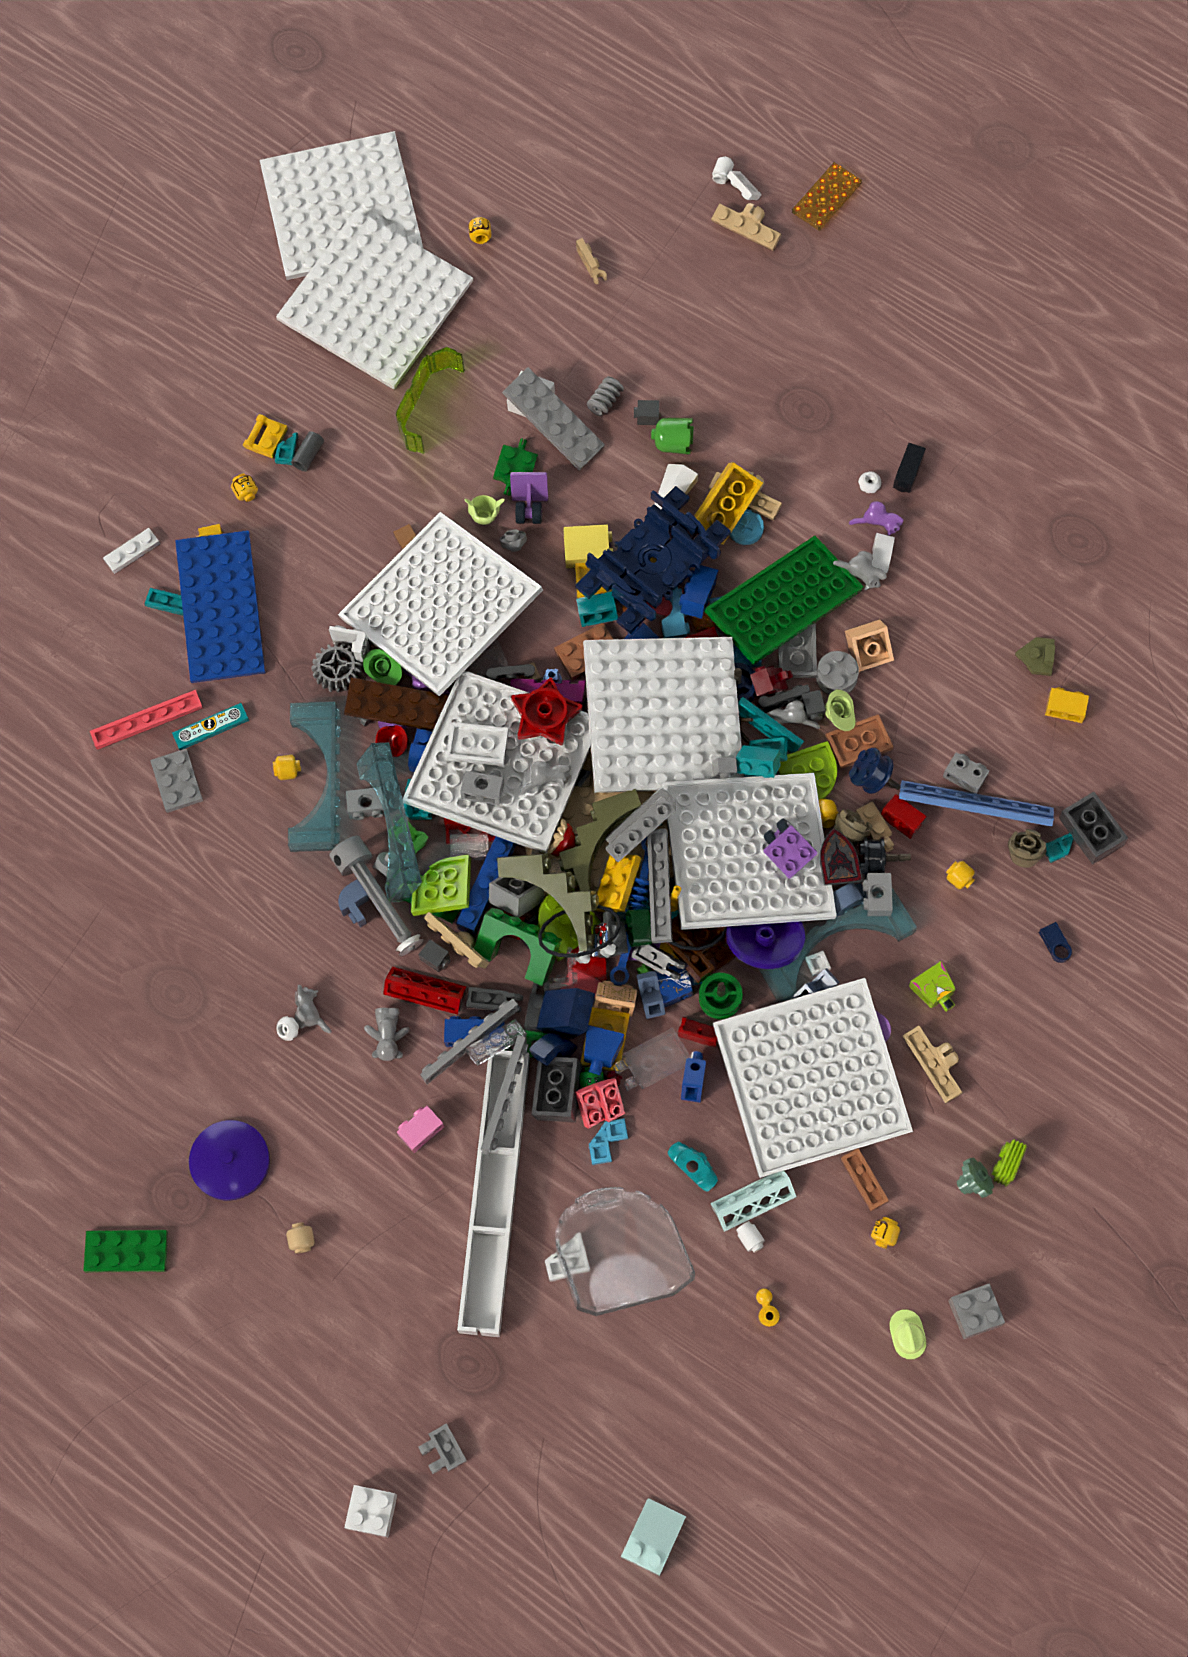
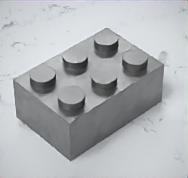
(1093, 827)
(556, 1090)

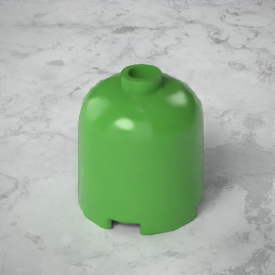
(673, 435)

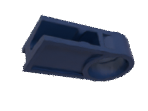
(1054, 938)

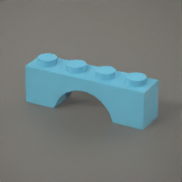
(674, 625)

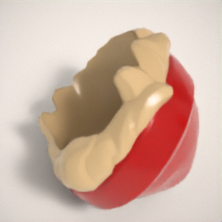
(562, 839)

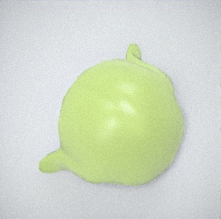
(484, 509)

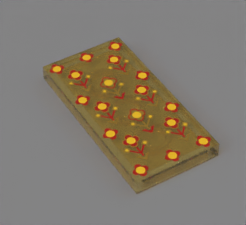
(826, 196)

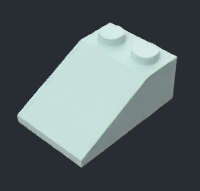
(653, 1537)

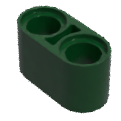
(639, 927)

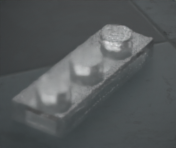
(495, 1042)

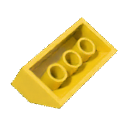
(728, 498)

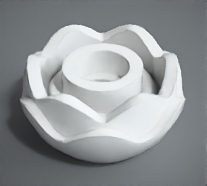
(869, 487)
(287, 1028)

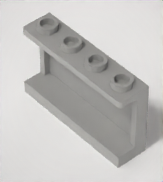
(640, 824)

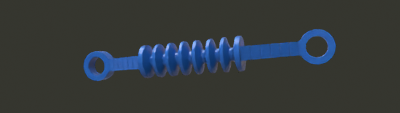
(636, 904)

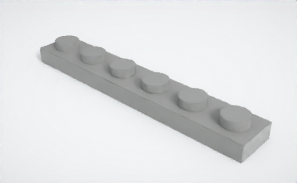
(659, 886)
(476, 1033)
(502, 1103)

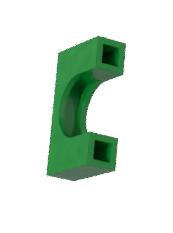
(498, 924)

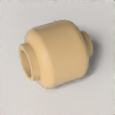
(300, 1238)

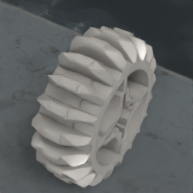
(322, 666)

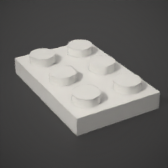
(477, 744)

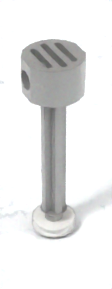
(351, 857)

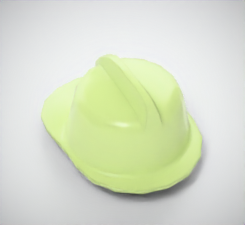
(840, 710)
(907, 1334)

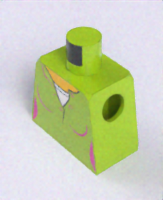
(934, 987)

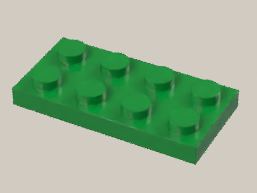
(125, 1251)

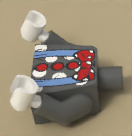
(602, 933)

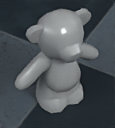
(387, 1020)

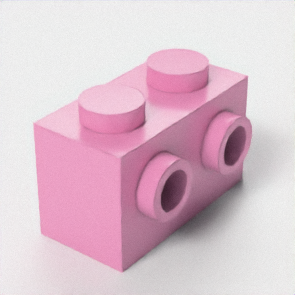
(420, 1128)

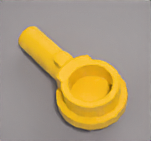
(674, 898)

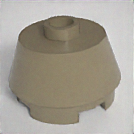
(852, 826)
(1026, 848)

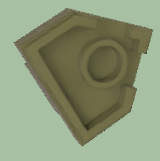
(1038, 656)

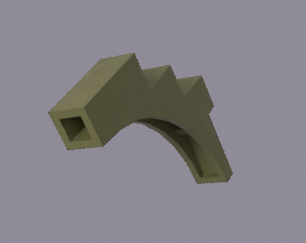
(606, 816)
(560, 886)

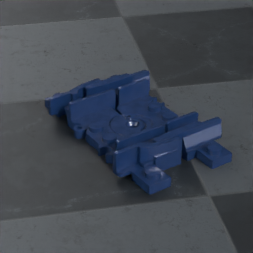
(630, 569)

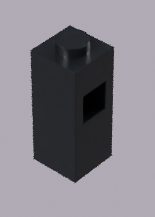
(909, 468)

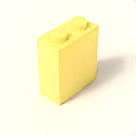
(585, 539)

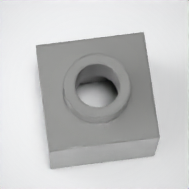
(724, 767)

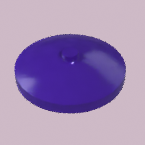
(767, 944)
(229, 1160)

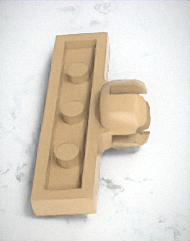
(747, 224)
(761, 503)
(461, 942)
(935, 1063)

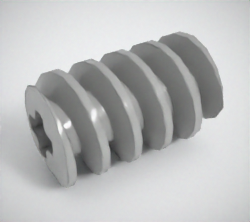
(605, 395)

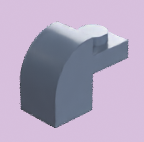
(848, 897)
(350, 899)
(823, 981)
(650, 994)

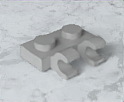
(446, 1446)

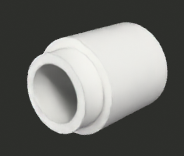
(722, 169)
(750, 1237)

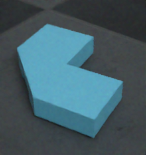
(608, 1132)

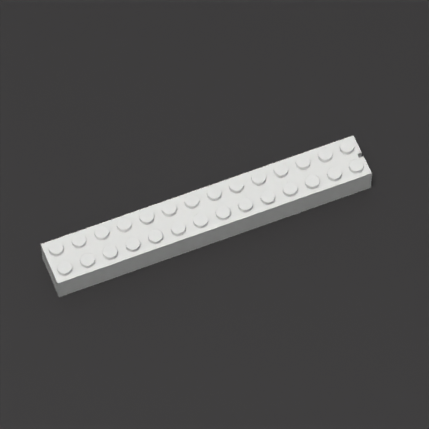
(493, 1206)

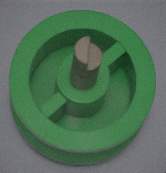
(720, 996)

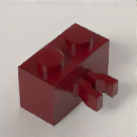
(770, 680)

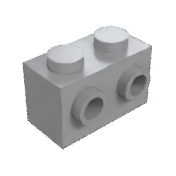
(966, 773)

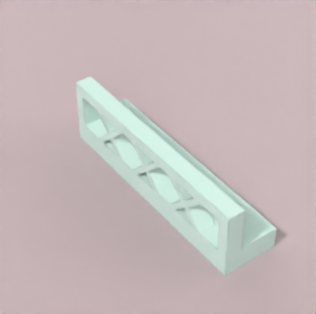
(752, 1195)

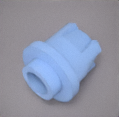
(554, 674)

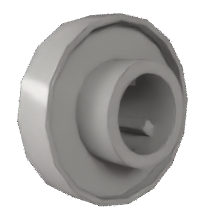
(513, 540)

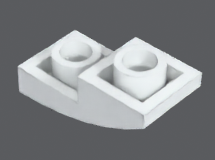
(882, 551)

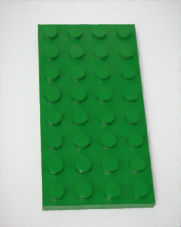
(783, 599)

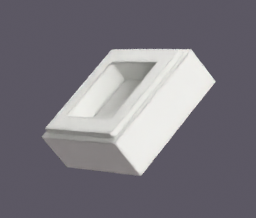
(817, 963)

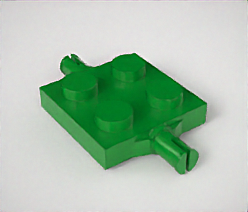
(514, 460)

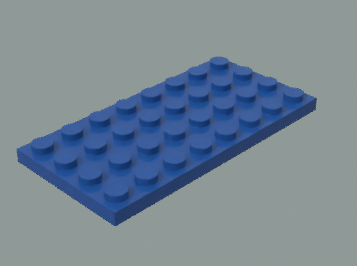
(220, 606)

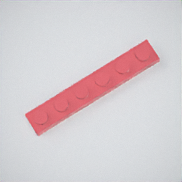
(146, 719)

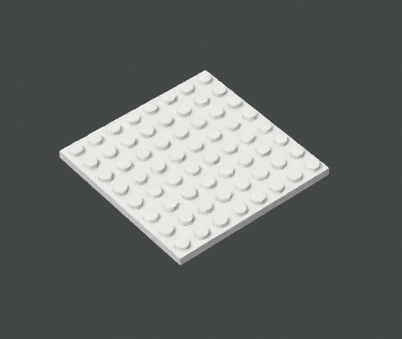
(322, 187)
(375, 299)
(440, 603)
(660, 710)
(519, 818)
(721, 858)
(812, 1077)

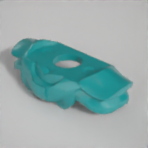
(704, 1176)

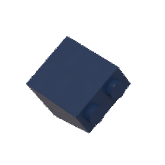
(565, 1012)

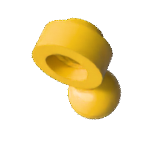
(764, 1297)

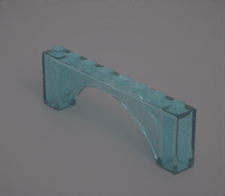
(319, 828)
(403, 871)
(899, 925)

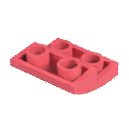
(600, 1102)

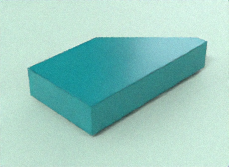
(1059, 848)

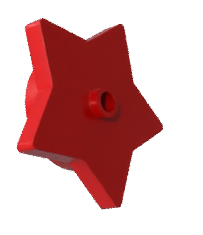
(545, 700)

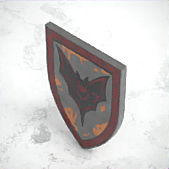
(839, 860)

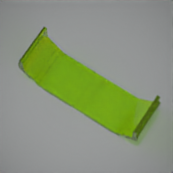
(430, 364)

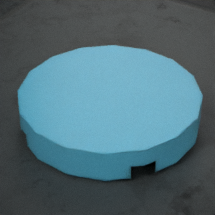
(748, 529)

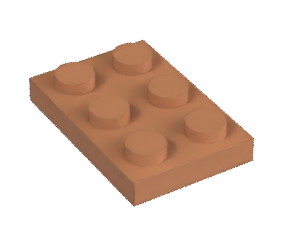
(572, 651)
(864, 735)

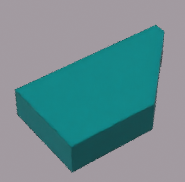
(286, 450)

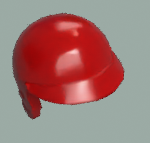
(395, 736)

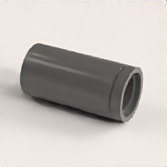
(307, 451)

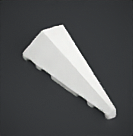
(678, 476)

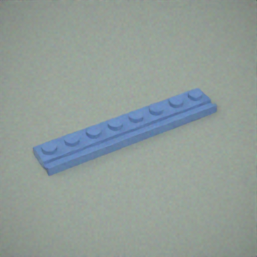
(976, 803)

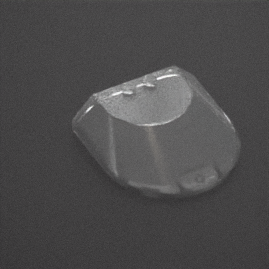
(620, 1251)

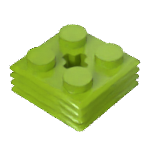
(1011, 1157)

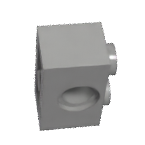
(488, 795)
(357, 798)
(881, 883)

